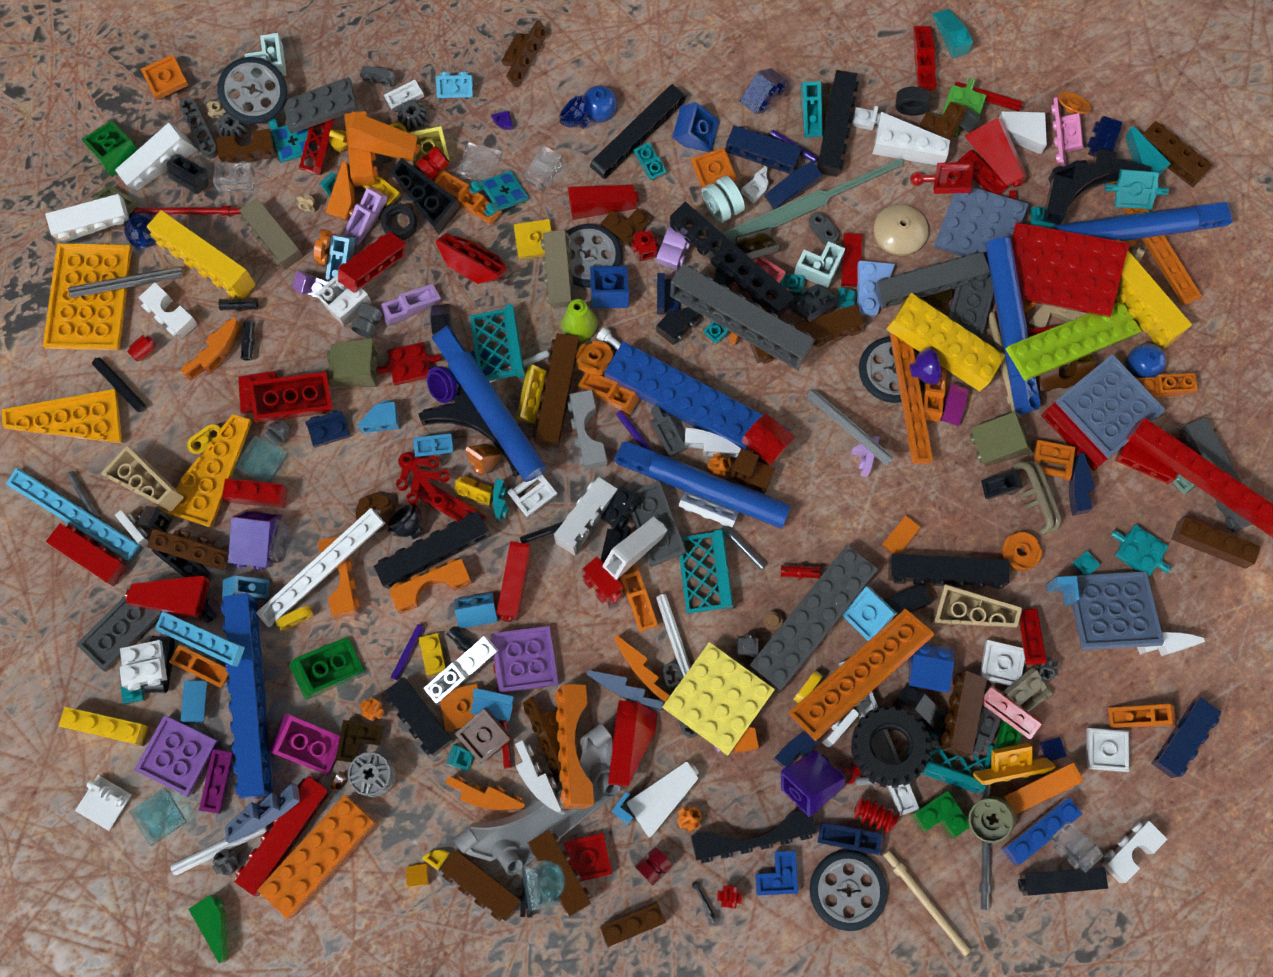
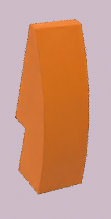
(610, 392)
(933, 398)
(199, 666)

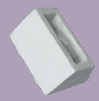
(341, 301)

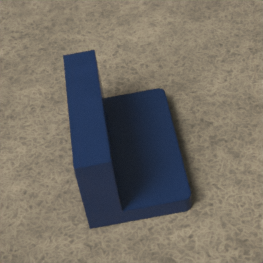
(664, 301)

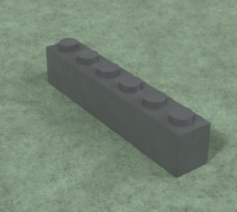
(932, 280)
(1202, 439)

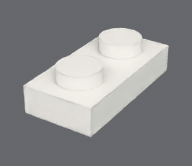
(402, 94)
(128, 522)

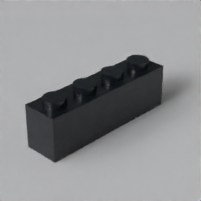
(418, 716)

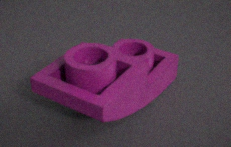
(954, 404)

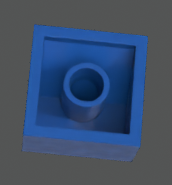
(695, 127)
(609, 287)
(931, 668)

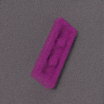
(216, 781)

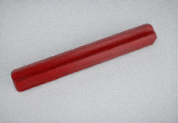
(997, 99)

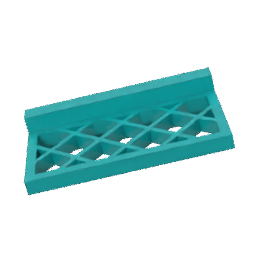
(511, 337)
(722, 571)
(952, 776)

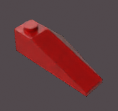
(632, 736)

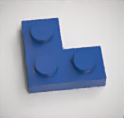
(783, 880)

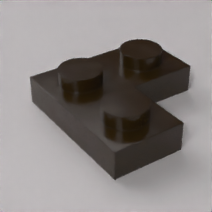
(355, 733)

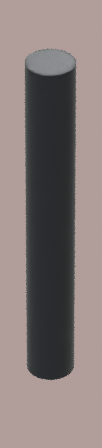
(540, 533)

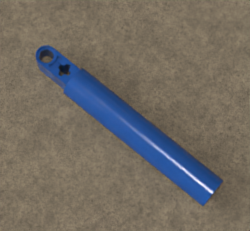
(1153, 223)
(1011, 319)
(489, 405)
(703, 484)

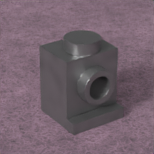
(747, 646)

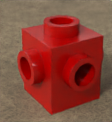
(645, 245)

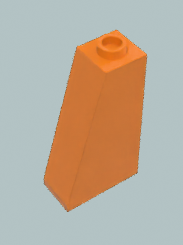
(381, 138)
(1044, 787)

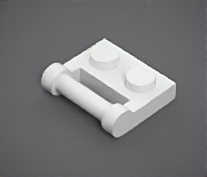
(535, 498)

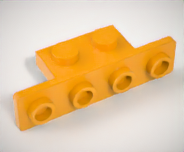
(1013, 763)

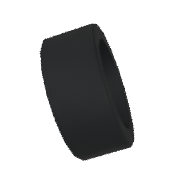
(912, 101)
(399, 209)

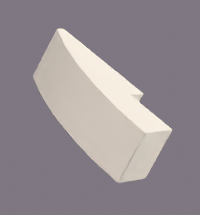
(710, 443)
(1173, 642)

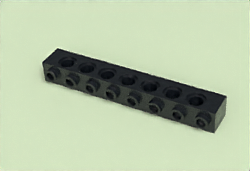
(701, 227)

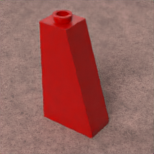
(997, 149)
(601, 200)
(514, 581)
(173, 596)

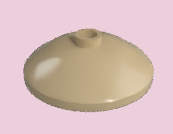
(897, 238)

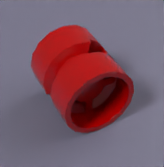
(433, 162)

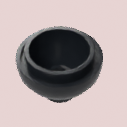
(406, 522)

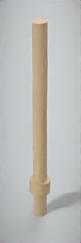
(999, 346)
(900, 870)

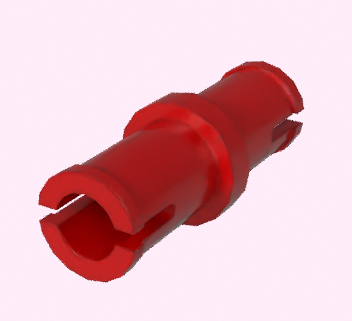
(800, 571)

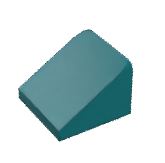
(460, 758)

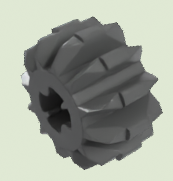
(412, 114)
(230, 126)

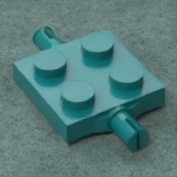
(1136, 189)
(1141, 550)

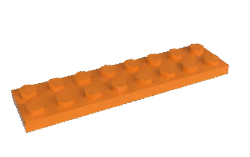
(860, 674)

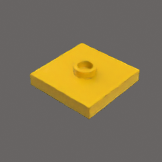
(529, 237)

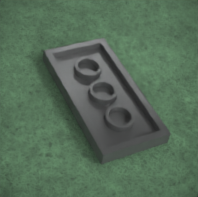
(320, 105)
(972, 305)
(655, 504)
(116, 630)

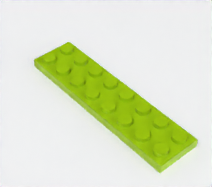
(1071, 341)

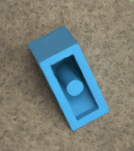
(380, 418)
(255, 587)

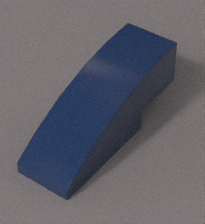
(793, 185)
(1080, 486)
(799, 745)
(851, 838)

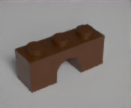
(261, 147)
(1072, 375)
(632, 924)

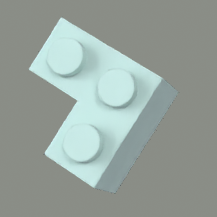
(271, 51)
(820, 269)

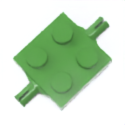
(967, 98)

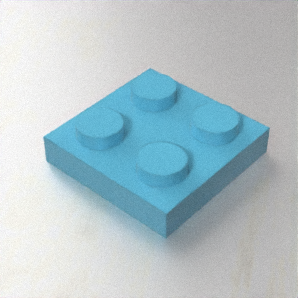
(869, 613)

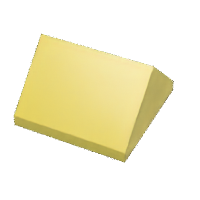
(427, 139)

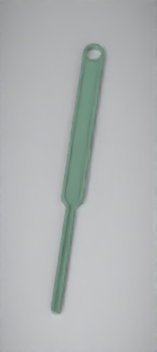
(802, 205)

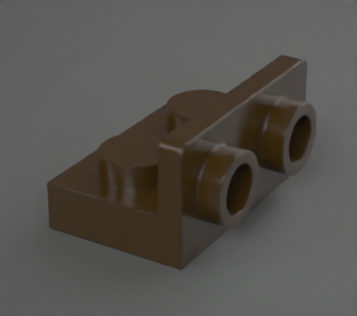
(757, 243)

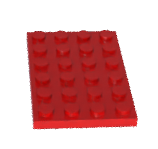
(1068, 268)

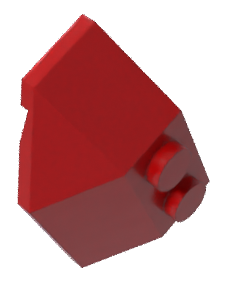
(470, 259)

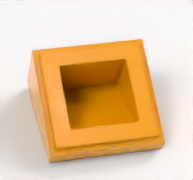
(417, 875)

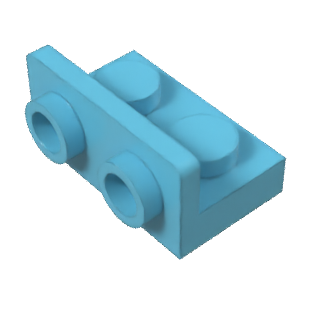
(454, 86)

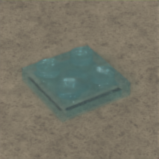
(261, 460)
(158, 817)
(543, 886)

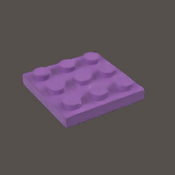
(524, 659)
(176, 755)

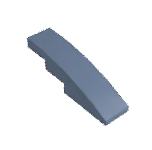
(617, 686)
(258, 816)

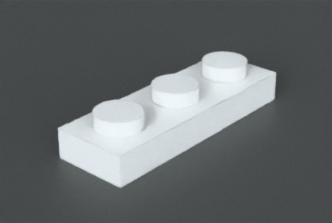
(708, 509)

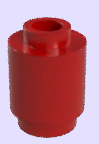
(141, 347)

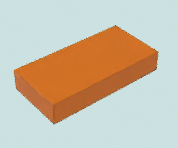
(901, 536)

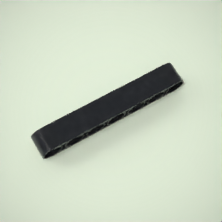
(638, 131)

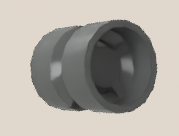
(367, 319)

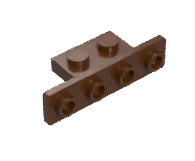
(522, 52)
(189, 547)
(546, 730)

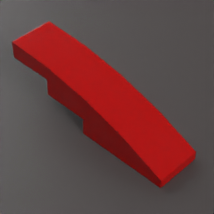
(924, 57)

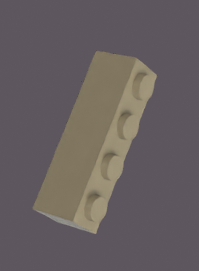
(270, 233)
(558, 268)

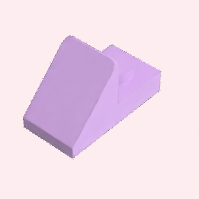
(867, 460)

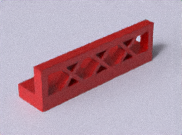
(322, 147)

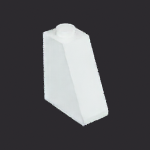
(1026, 129)

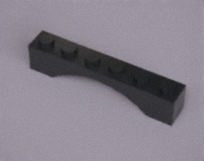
(677, 322)
(711, 844)

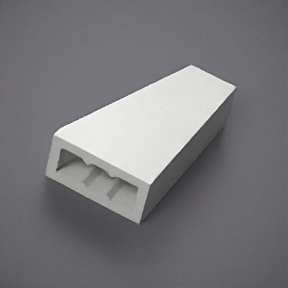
(634, 547)
(661, 798)

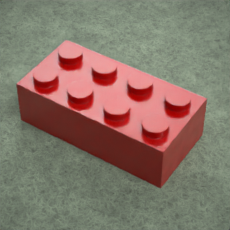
(290, 397)

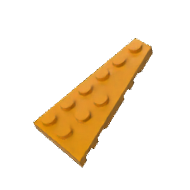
(80, 416)
(205, 479)

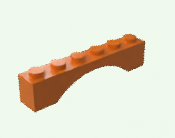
(576, 787)

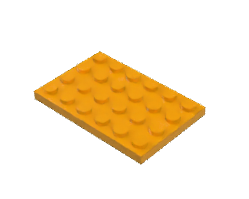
(91, 319)

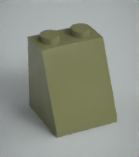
(353, 363)
(1001, 439)

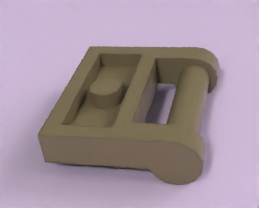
(1027, 686)

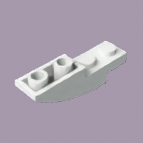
(461, 669)
(540, 785)

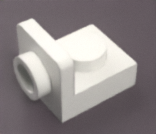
(865, 118)

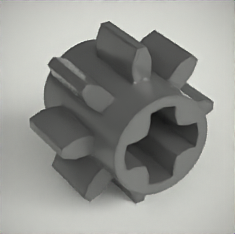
(1047, 670)
(225, 862)

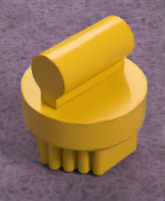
(338, 140)

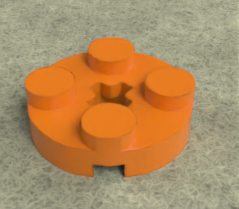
(322, 247)
(594, 366)
(1030, 546)

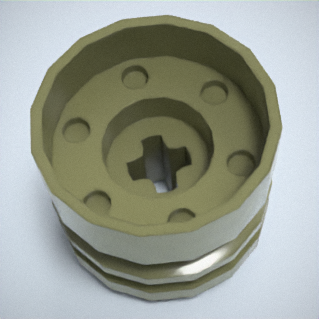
(981, 823)

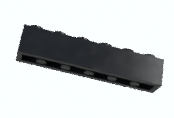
(836, 123)
(432, 550)
(948, 570)

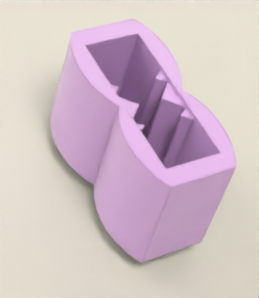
(672, 250)

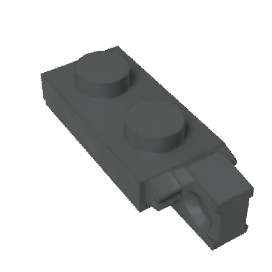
(667, 433)
(986, 730)

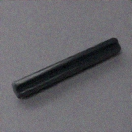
(118, 384)

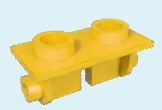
(466, 487)

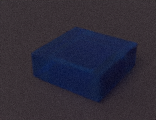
(1053, 749)

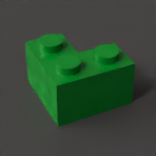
(943, 811)

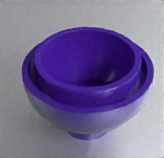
(927, 367)
(442, 384)

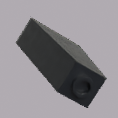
(1062, 881)

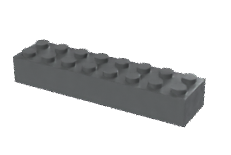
(741, 316)
(812, 618)

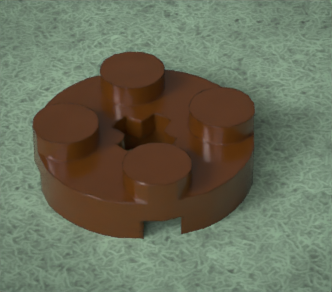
(377, 501)

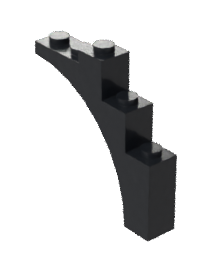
(1084, 176)
(462, 414)

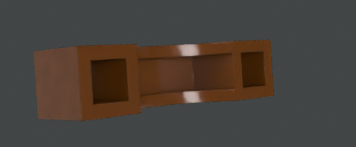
(573, 896)

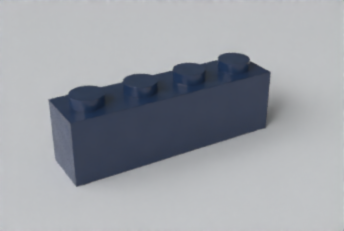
(763, 149)
(1186, 738)

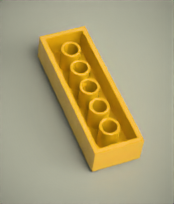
(200, 255)
(1150, 305)
(955, 346)

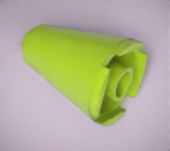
(579, 320)

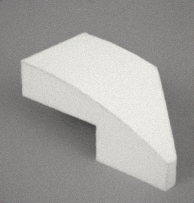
(757, 186)

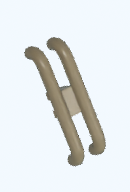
(1043, 494)

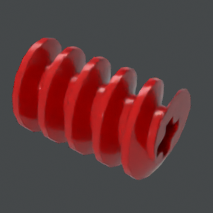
(875, 815)

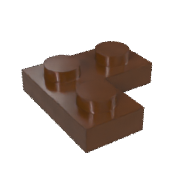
(947, 124)
(625, 229)

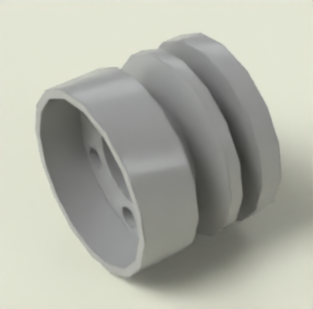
(383, 773)

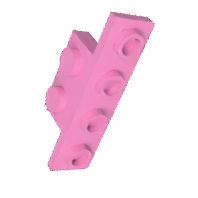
(1068, 132)

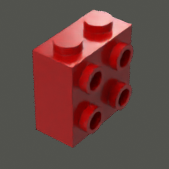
(604, 584)

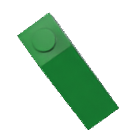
(212, 923)

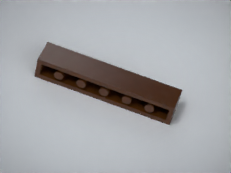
(823, 329)
(557, 390)

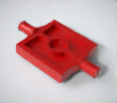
(408, 363)

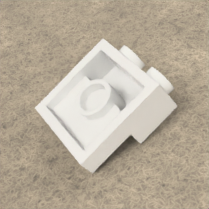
(142, 665)

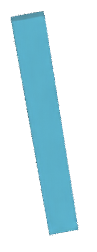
(73, 514)

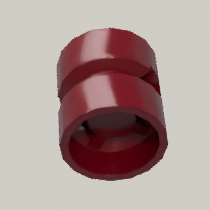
(653, 865)

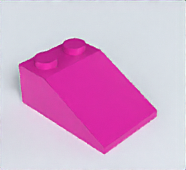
(305, 744)

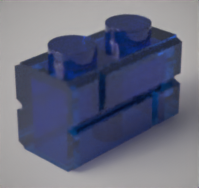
(1105, 135)

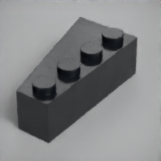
(429, 198)

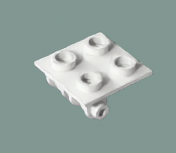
(103, 802)

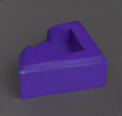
(502, 120)

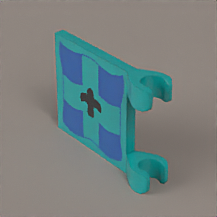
(288, 144)
(502, 190)

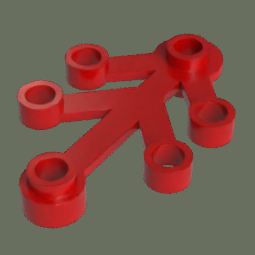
(421, 477)

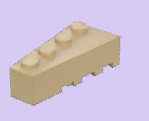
(139, 476)
(970, 609)

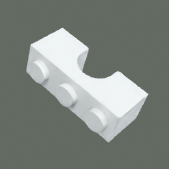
(157, 301)
(1120, 861)

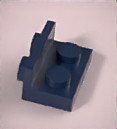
(328, 428)

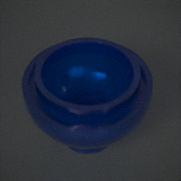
(575, 113)
(139, 235)

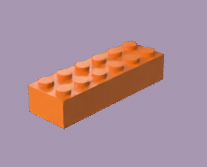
(317, 857)

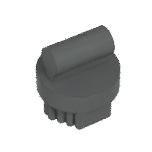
(277, 432)

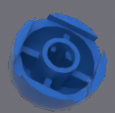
(601, 103)
(1146, 361)

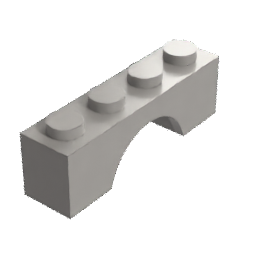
(592, 452)

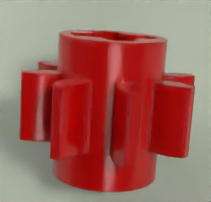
(729, 897)

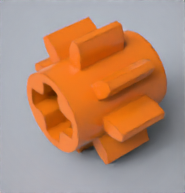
(719, 464)
(371, 709)
(689, 818)

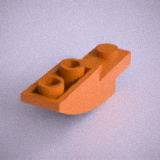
(219, 347)
(1170, 385)
(492, 799)

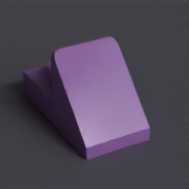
(307, 283)

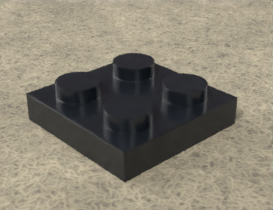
(813, 303)

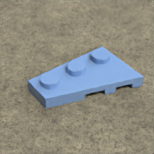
(868, 276)

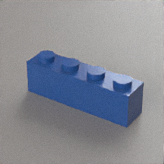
(1041, 831)

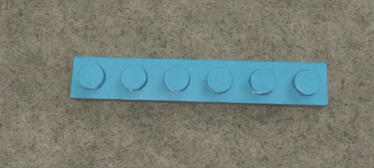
(200, 638)

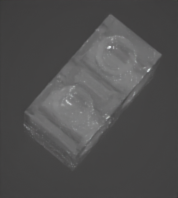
(233, 180)

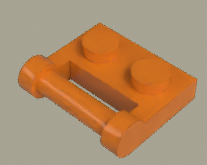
(1055, 454)

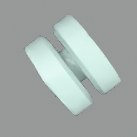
(723, 199)

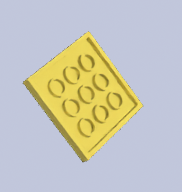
(718, 698)

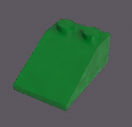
(109, 146)
(325, 668)

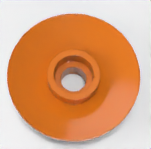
(1074, 103)

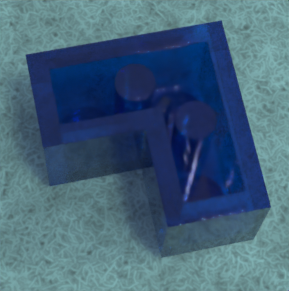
(762, 88)

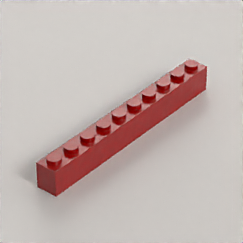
(1203, 474)

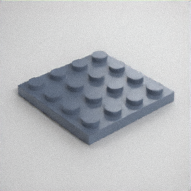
(976, 220)
(1109, 405)
(1116, 612)

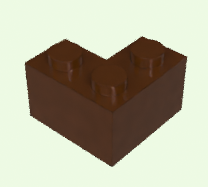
(751, 472)

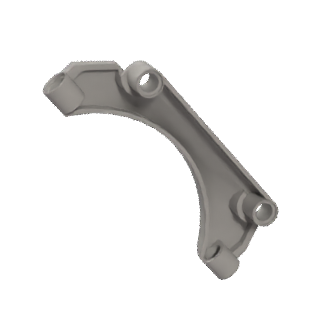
(509, 836)

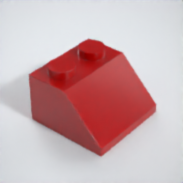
(768, 438)

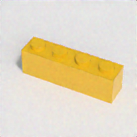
(103, 726)

